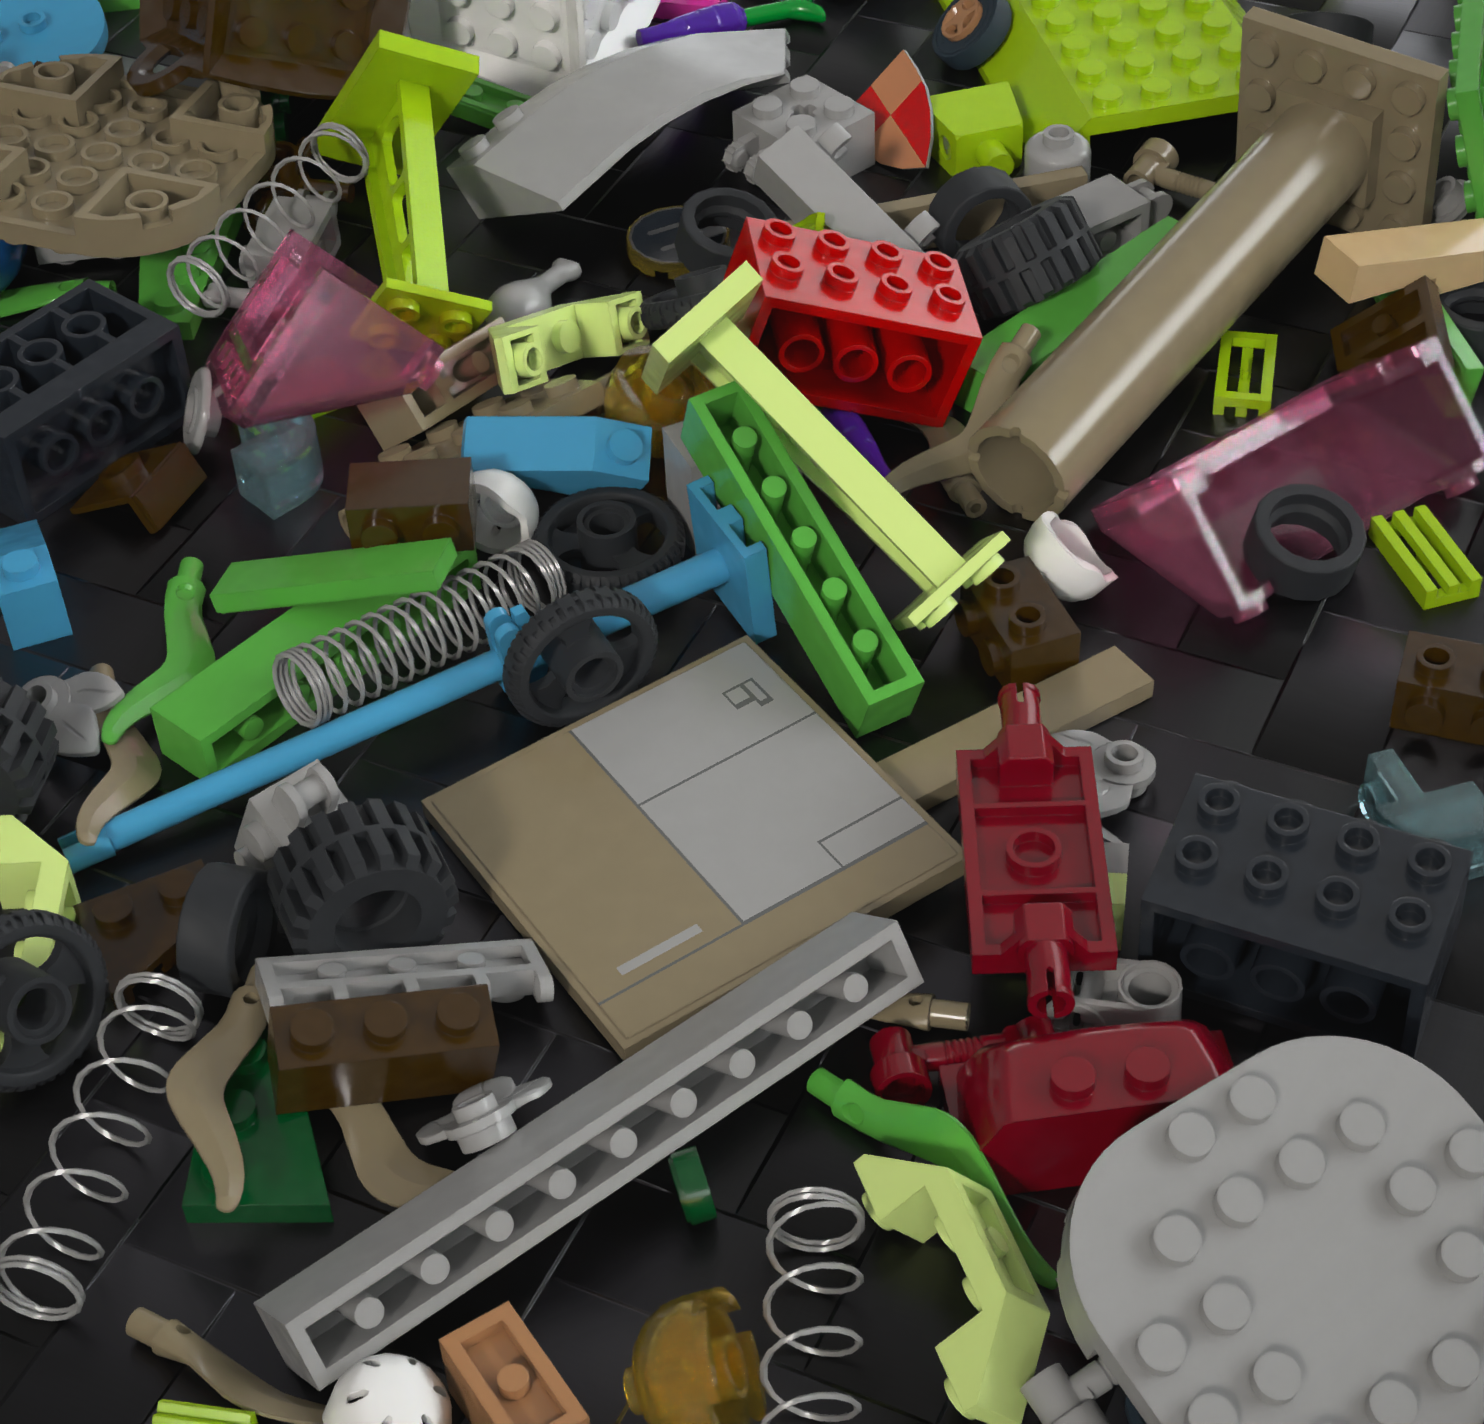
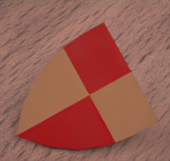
(901, 115)

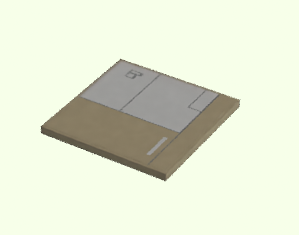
(689, 840)

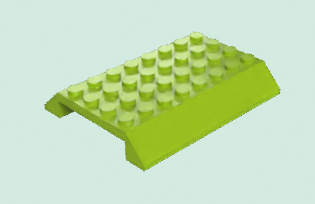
(1118, 62)

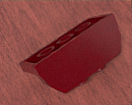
(1063, 1097)

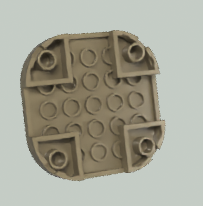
(122, 171)

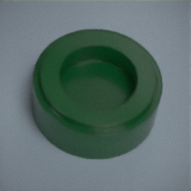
(692, 1186)

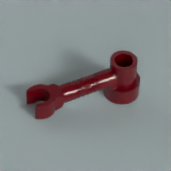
(904, 1068)

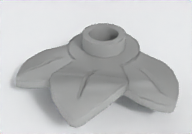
(74, 708)
(1120, 768)
(483, 1113)

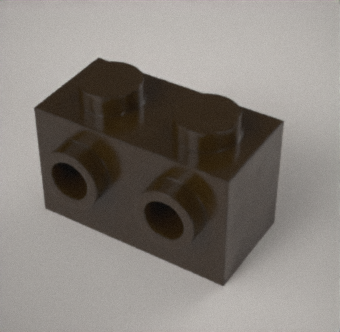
(412, 502)
(1018, 625)
(1440, 688)

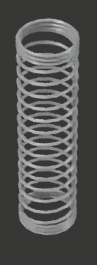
(291, 694)

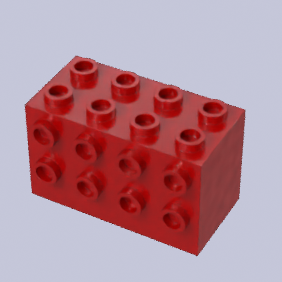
(859, 320)

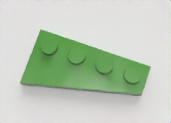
(153, 283)

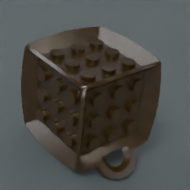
(261, 44)

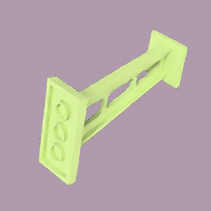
(725, 355)

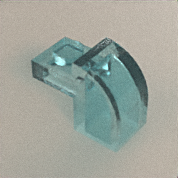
(279, 464)
(1448, 814)

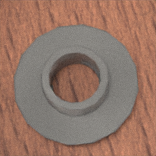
(201, 412)

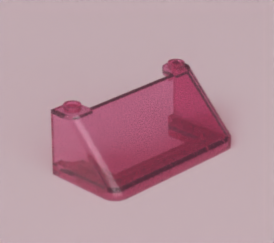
(314, 343)
(1367, 434)

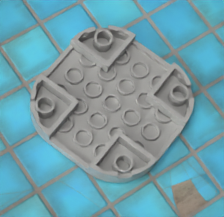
(1289, 1246)

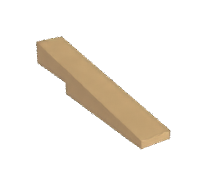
(1389, 259)

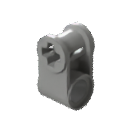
(1123, 996)

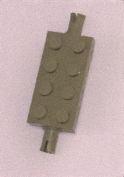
(553, 398)

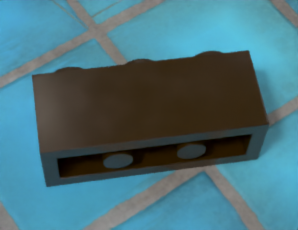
(380, 1048)

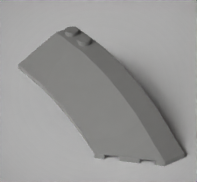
(587, 121)

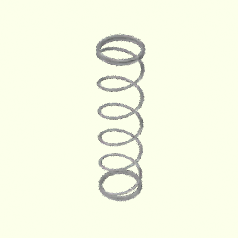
(353, 140)
(835, 1199)
(18, 1301)

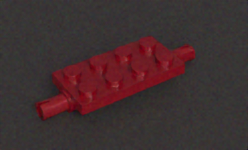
(1034, 857)

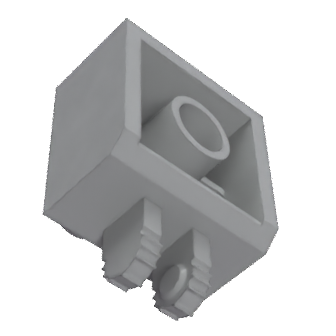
(814, 110)

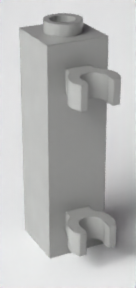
(806, 180)

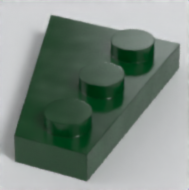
(278, 1156)

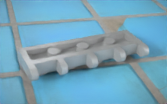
(506, 966)

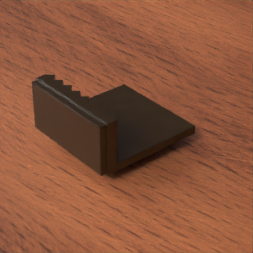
(149, 480)

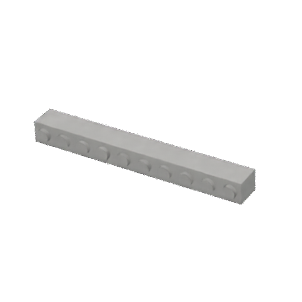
(584, 1148)

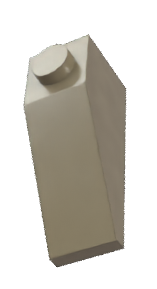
(465, 376)

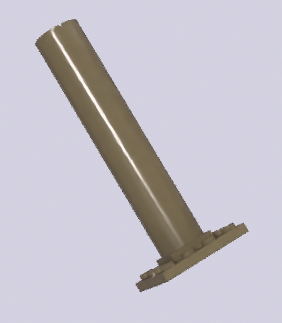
(1321, 139)

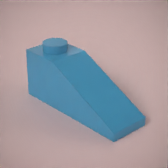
(560, 451)
(30, 588)

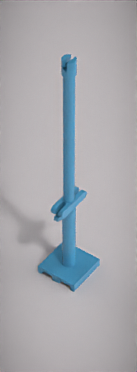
(721, 564)

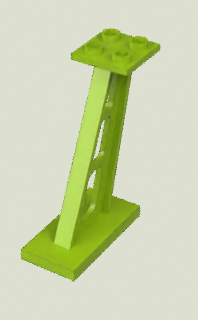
(396, 108)

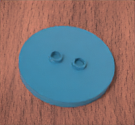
(50, 29)

